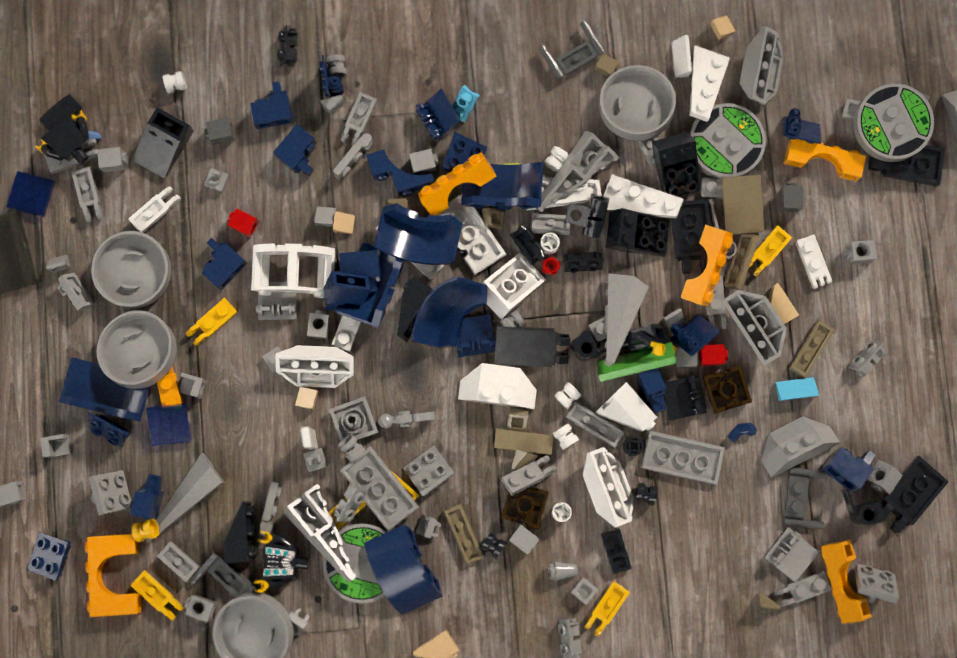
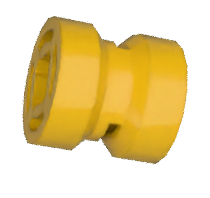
(145, 530)

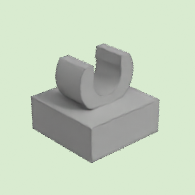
(216, 180)
(315, 460)
(426, 526)
(298, 623)

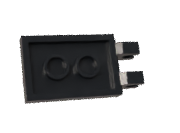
(921, 168)
(687, 233)
(529, 346)
(913, 493)

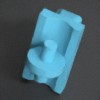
(464, 103)

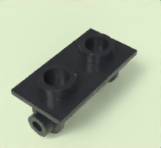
(285, 53)
(532, 252)
(591, 262)

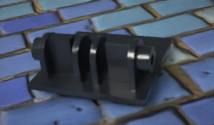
(684, 398)

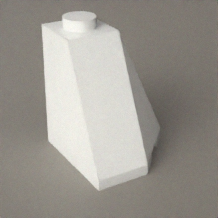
(628, 409)

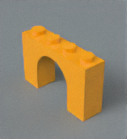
(101, 600)

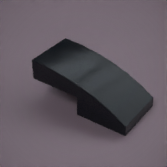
(61, 110)
(616, 551)

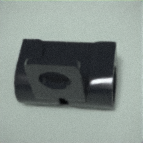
(592, 217)
(585, 340)
(873, 511)

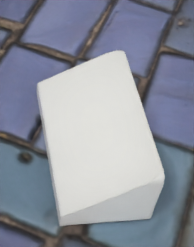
(681, 57)

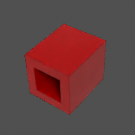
(242, 222)
(713, 355)

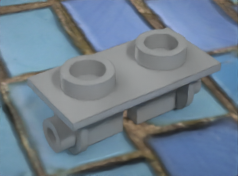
(873, 351)
(346, 509)
(567, 629)

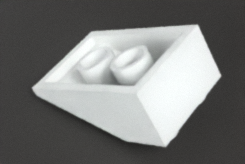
(511, 285)

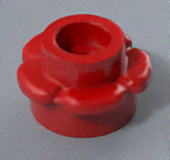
(550, 261)

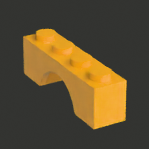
(848, 164)
(475, 170)
(716, 245)
(850, 604)

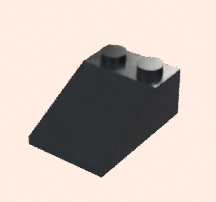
(412, 299)

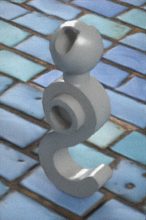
(404, 418)

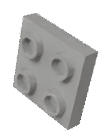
(354, 419)
(110, 492)
(876, 584)

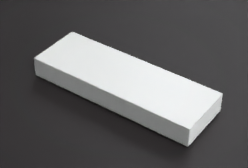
(309, 438)

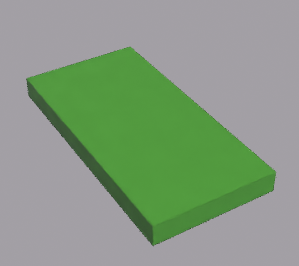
(635, 362)

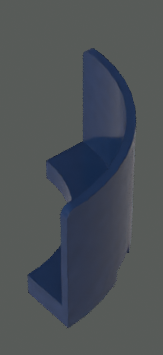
(514, 186)
(418, 238)
(375, 305)
(443, 310)
(91, 389)
(400, 571)

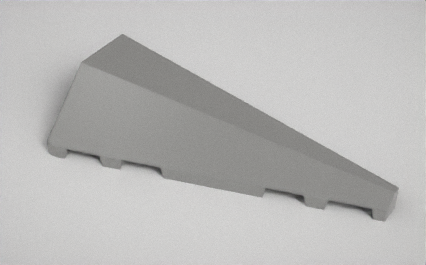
(583, 161)
(624, 300)
(197, 485)
(313, 520)

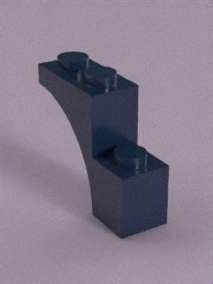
(405, 183)

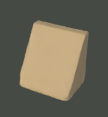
(722, 27)
(343, 223)
(307, 398)

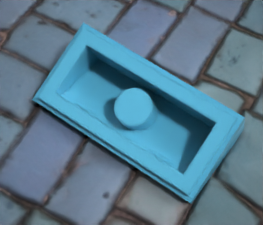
(796, 389)

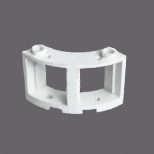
(261, 267)

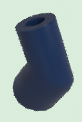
(742, 428)

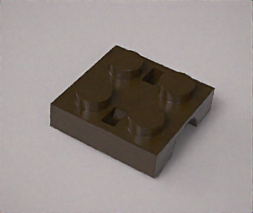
(726, 384)
(523, 511)

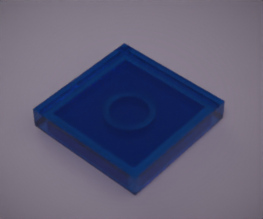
(30, 194)
(168, 424)

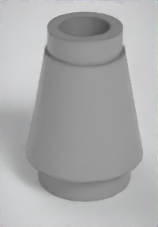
(561, 570)

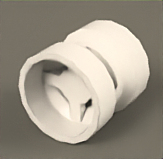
(174, 82)
(556, 159)
(550, 240)
(571, 392)
(565, 436)
(564, 513)

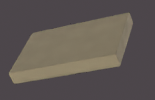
(743, 204)

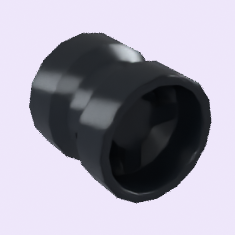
(633, 446)
(646, 494)
(493, 545)

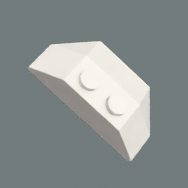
(315, 366)
(498, 386)
(608, 487)

